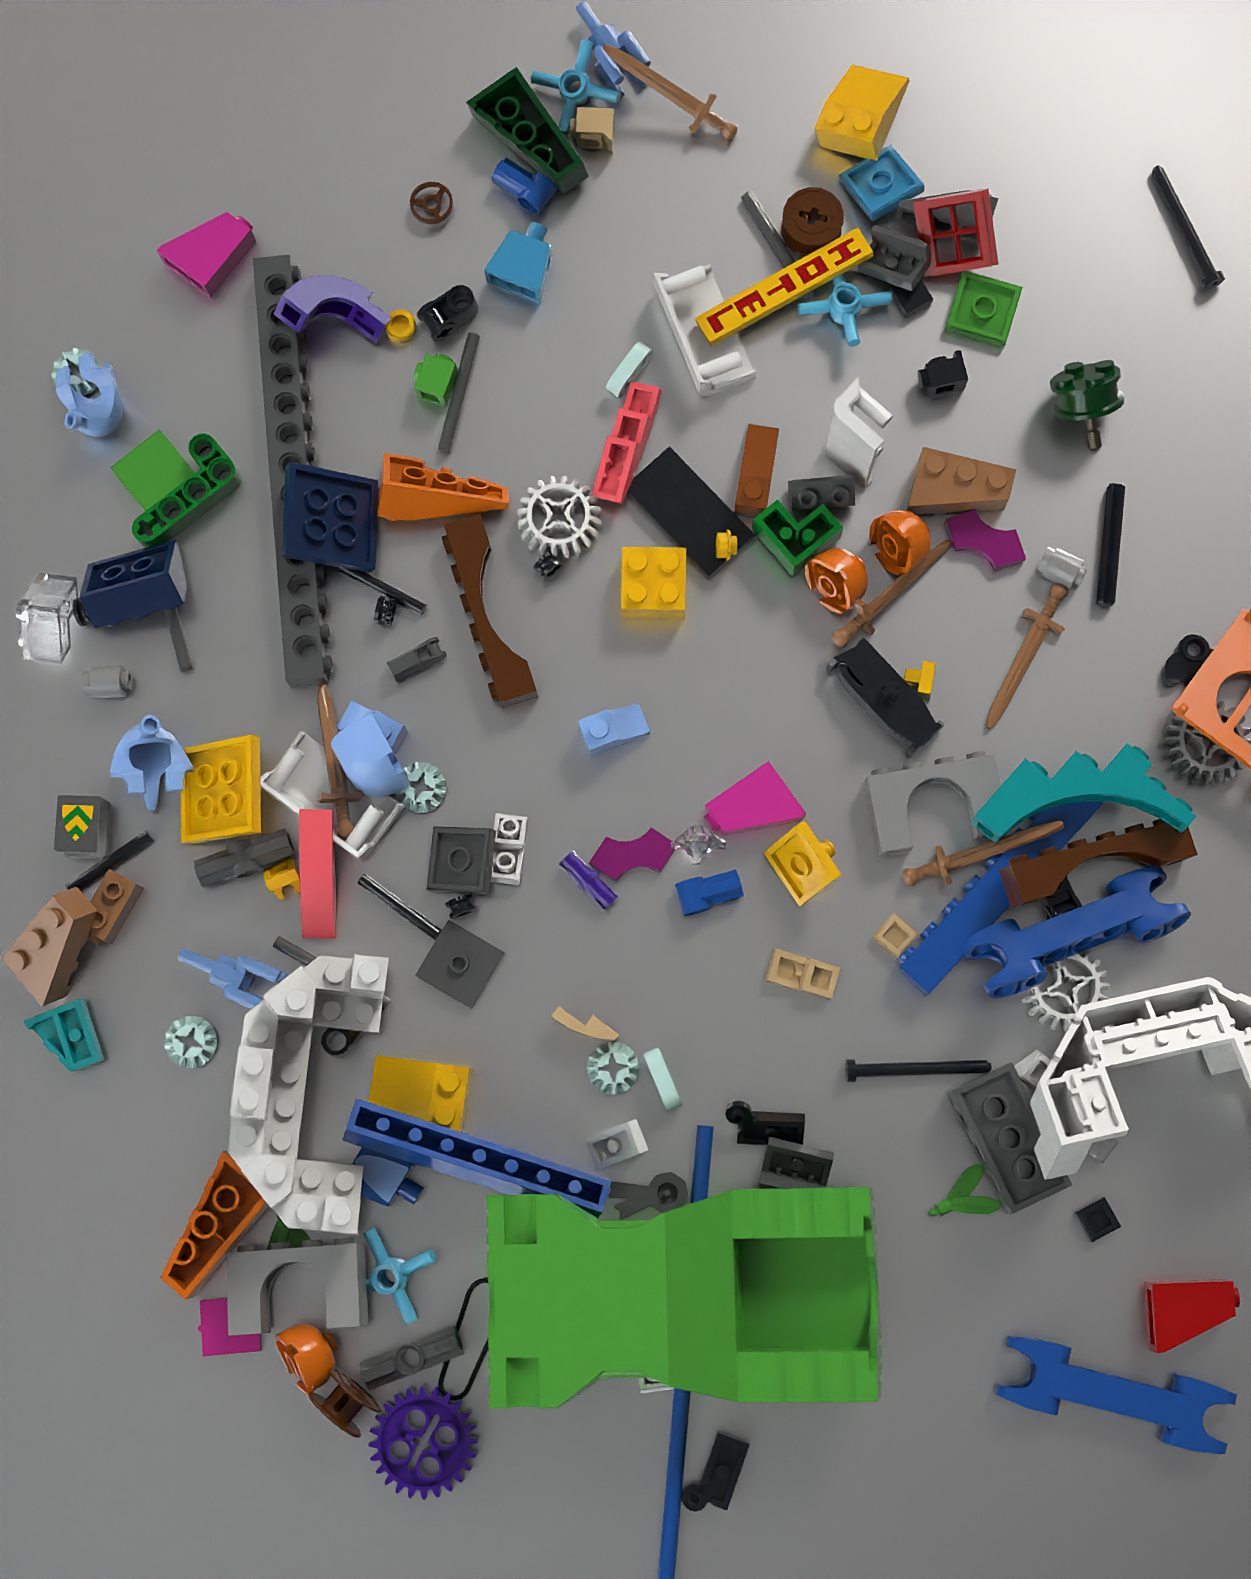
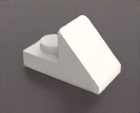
(617, 1144)

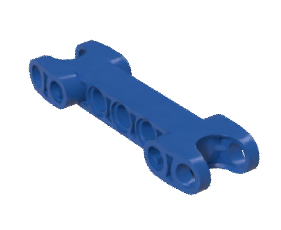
(1029, 950)
(1177, 1409)

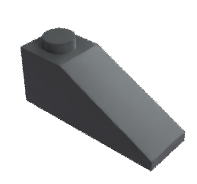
(942, 216)

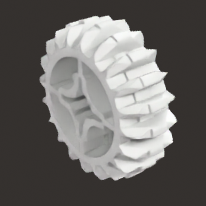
(542, 499)
(1091, 977)

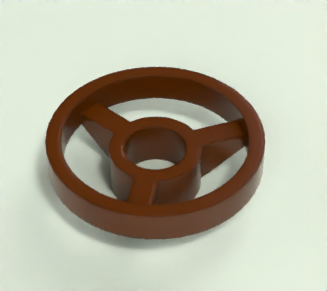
(436, 198)

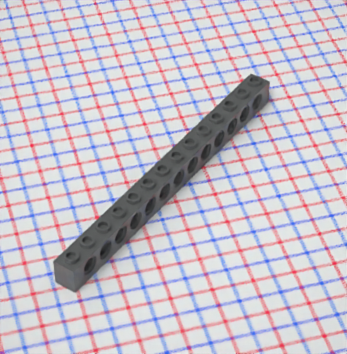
(268, 276)

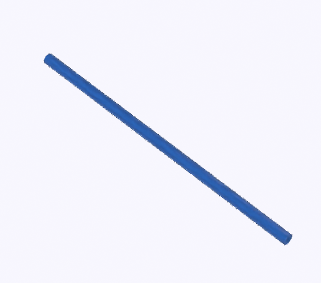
(681, 1397)

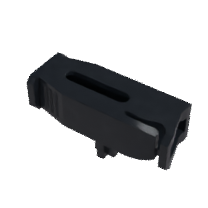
(885, 696)

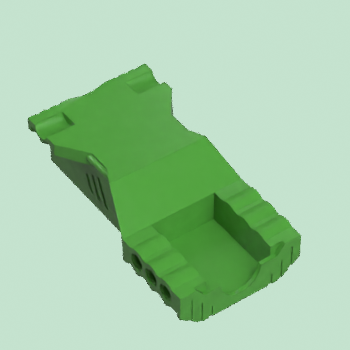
(713, 1298)

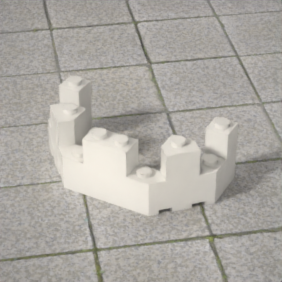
(273, 1083)
(1075, 1096)

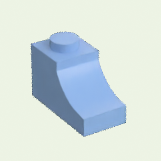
(613, 728)
(393, 731)

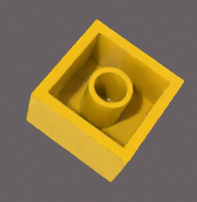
(653, 582)

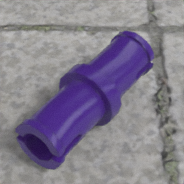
(588, 880)

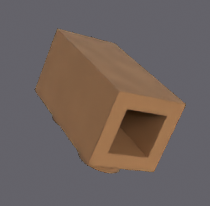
(113, 903)

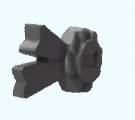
(664, 1193)

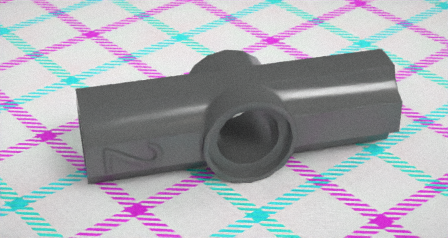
(244, 858)
(392, 1365)

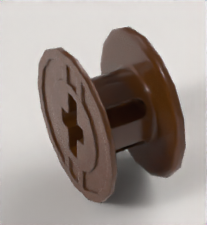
(808, 205)
(344, 1402)

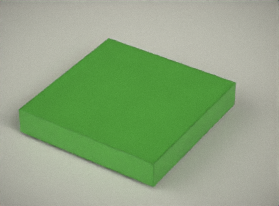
(983, 308)
(152, 470)

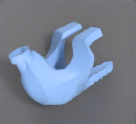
(91, 416)
(145, 755)

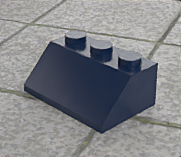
(134, 584)

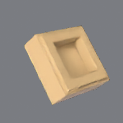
(895, 935)

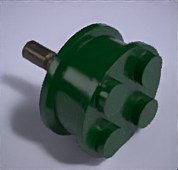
(1087, 394)

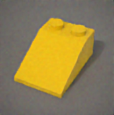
(860, 112)
(422, 1090)

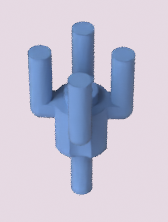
(603, 35)
(234, 975)

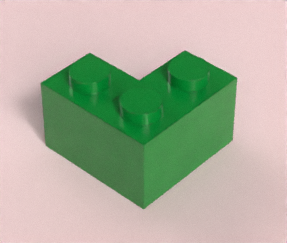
(796, 542)

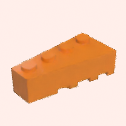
(214, 1228)

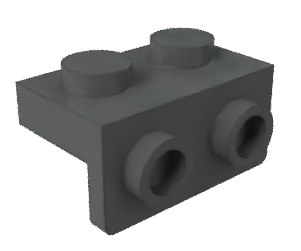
(896, 258)
(830, 491)
(794, 1166)

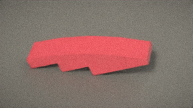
(627, 443)
(317, 873)

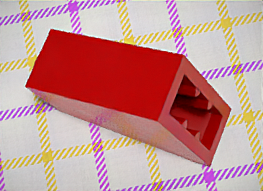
(1186, 1309)

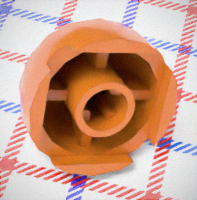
(901, 540)
(838, 577)
(307, 1355)

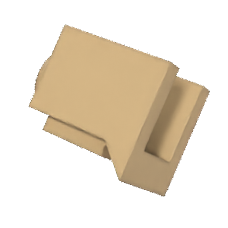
(594, 128)

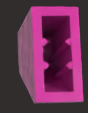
(209, 251)
(754, 804)

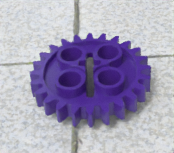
(397, 1427)

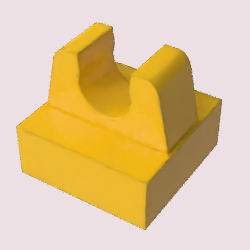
(921, 679)
(281, 875)

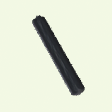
(1110, 544)

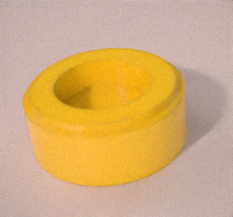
(402, 326)

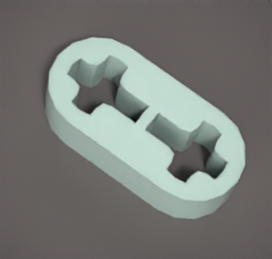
(629, 369)
(662, 1079)

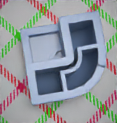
(369, 758)

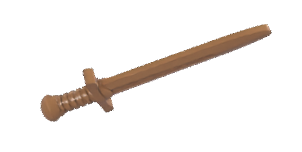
(675, 94)
(866, 612)
(1027, 651)
(336, 774)
(951, 862)

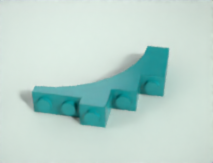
(1079, 780)

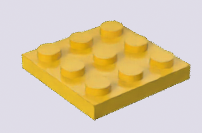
(223, 790)

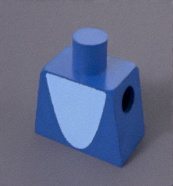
(386, 1178)

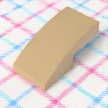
(802, 973)
(594, 1027)

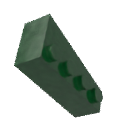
(524, 125)

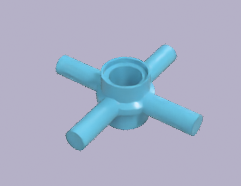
(568, 78)
(844, 313)
(401, 1270)

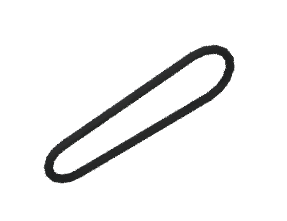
(481, 1357)

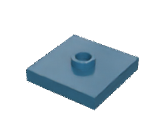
(881, 183)

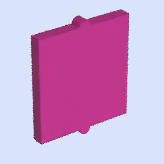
(215, 1331)

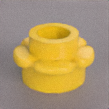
(725, 545)

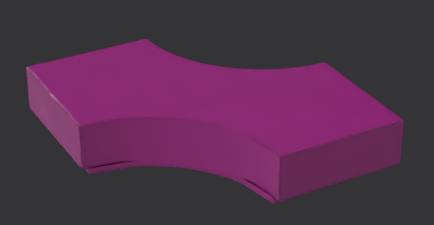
(970, 533)
(619, 857)

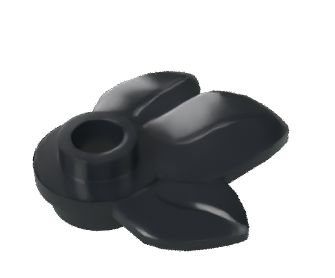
(1183, 666)

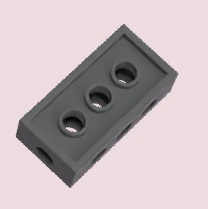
(986, 1136)

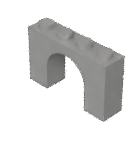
(889, 794)
(254, 1271)

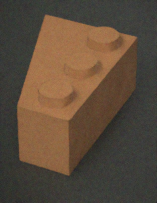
(958, 484)
(50, 945)

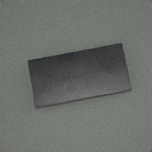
(687, 510)

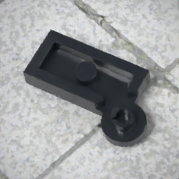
(758, 1126)
(718, 1476)

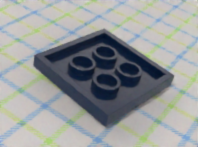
(330, 517)

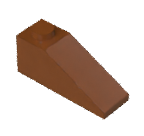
(756, 470)

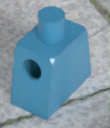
(522, 263)

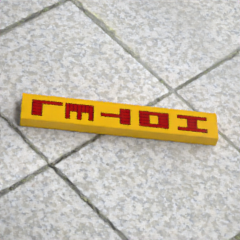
(784, 287)

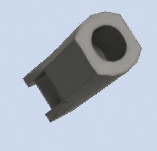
(410, 661)

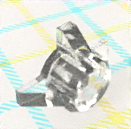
(698, 848)

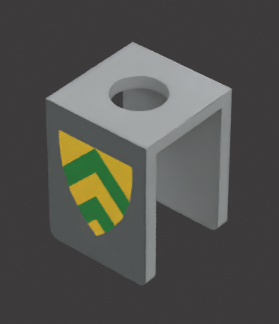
(82, 826)

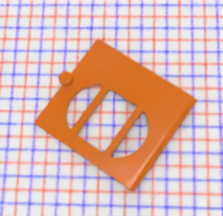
(1198, 700)

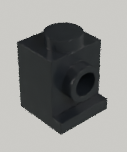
(943, 375)

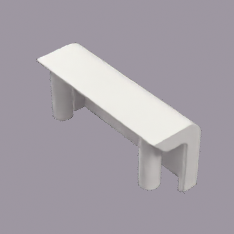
(685, 298)
(849, 439)
(304, 776)

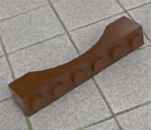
(471, 552)
(1039, 877)

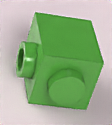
(435, 379)

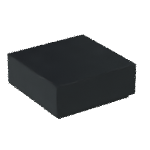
(911, 301)
(1097, 1219)

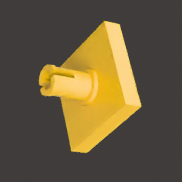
(803, 862)

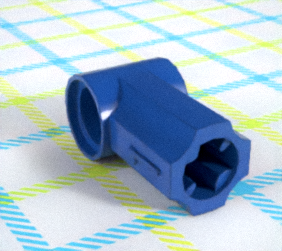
(530, 190)
(700, 894)

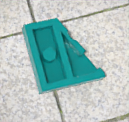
(69, 1034)

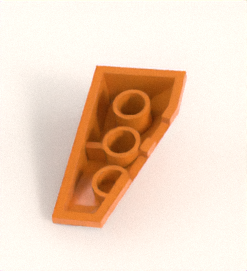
(418, 492)

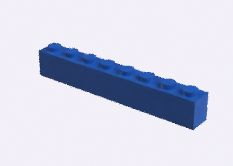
(983, 902)
(470, 1157)

